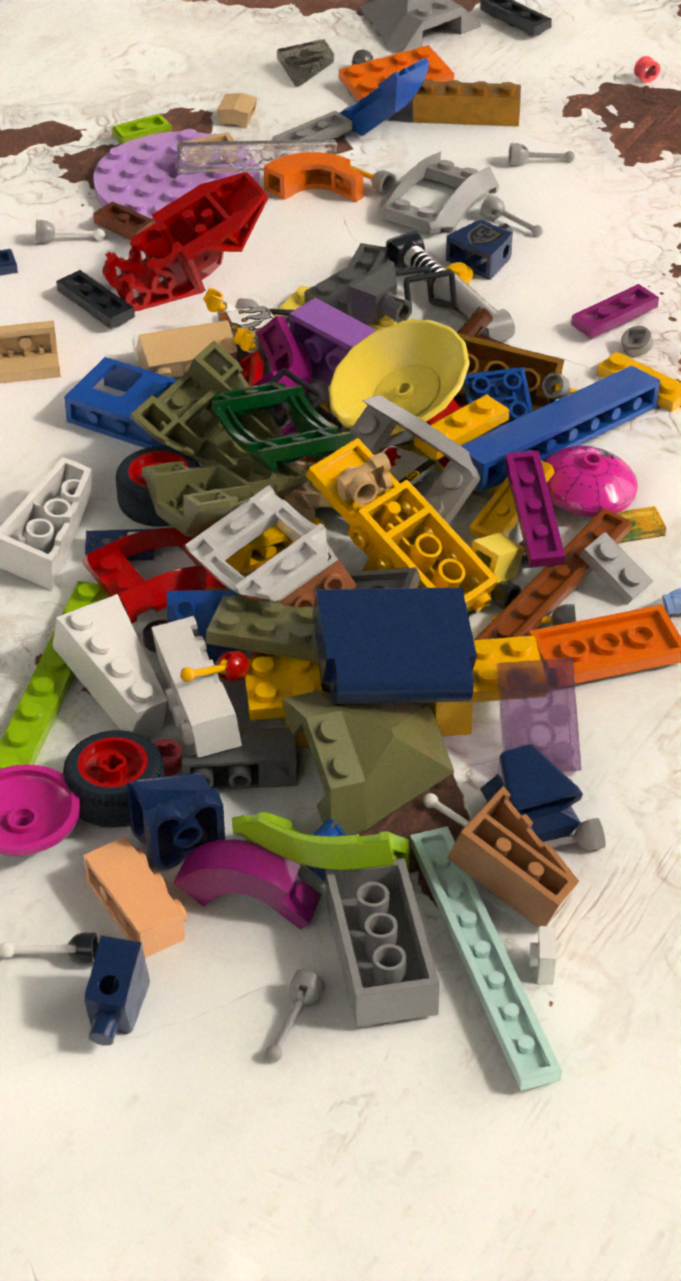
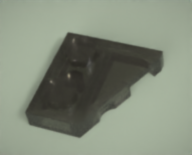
(305, 60)

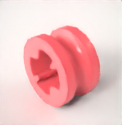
(649, 75)
(170, 748)

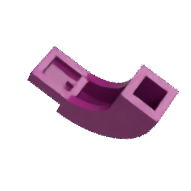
(283, 353)
(248, 870)

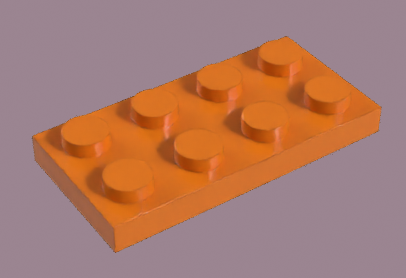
(365, 77)
(613, 643)

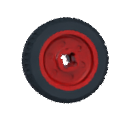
(132, 488)
(100, 772)

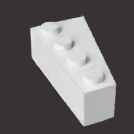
(44, 524)
(112, 664)
(197, 706)

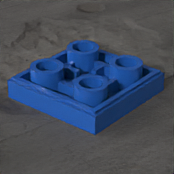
(504, 386)

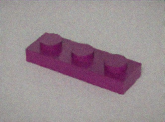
(614, 311)

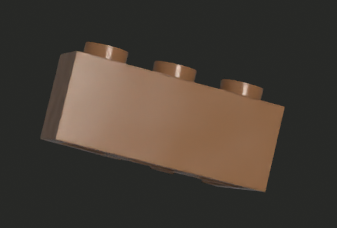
(513, 861)

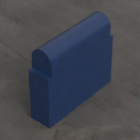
(395, 645)

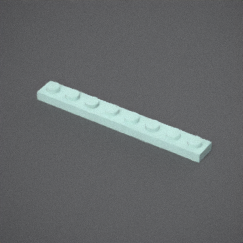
(486, 962)

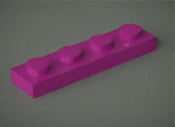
(534, 509)

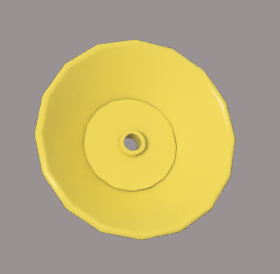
(408, 363)

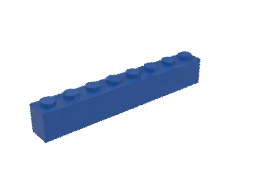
(565, 422)

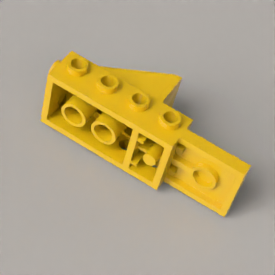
(404, 531)

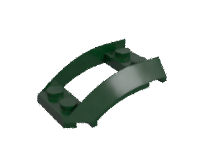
(314, 437)

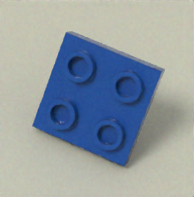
(201, 605)

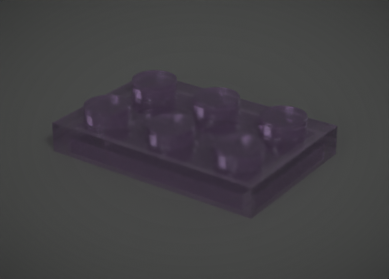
(540, 709)

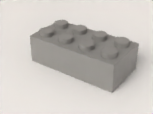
(382, 944)

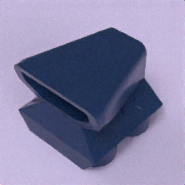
(537, 791)
(174, 816)

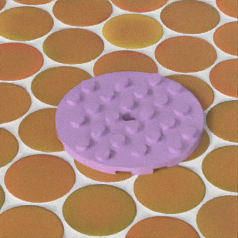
(144, 173)

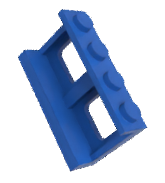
(111, 413)

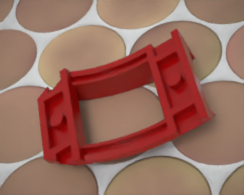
(137, 596)

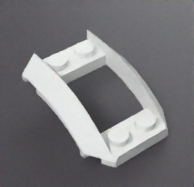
(246, 523)

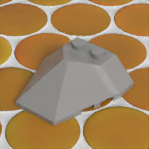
(404, 21)

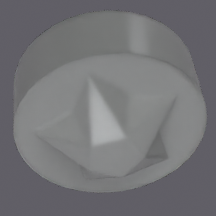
(637, 341)

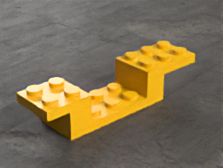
(282, 677)

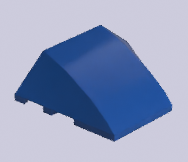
(386, 99)

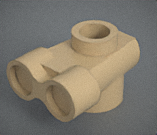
(366, 480)

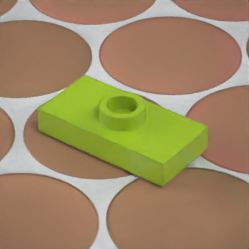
(140, 128)

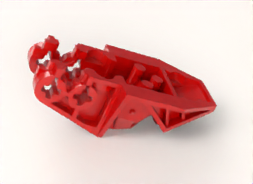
(187, 242)

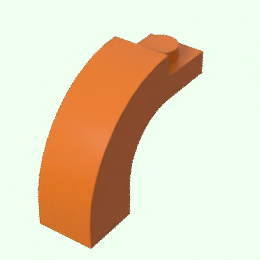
(312, 171)

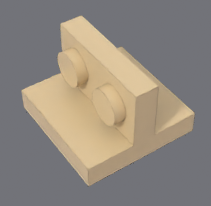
(28, 352)

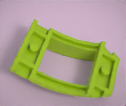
(321, 851)

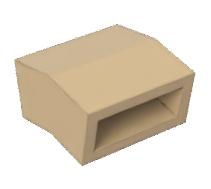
(236, 109)

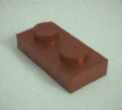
(121, 220)

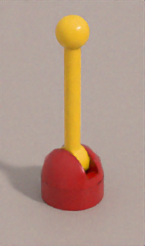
(229, 666)

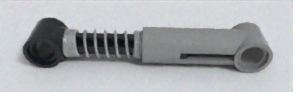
(410, 251)

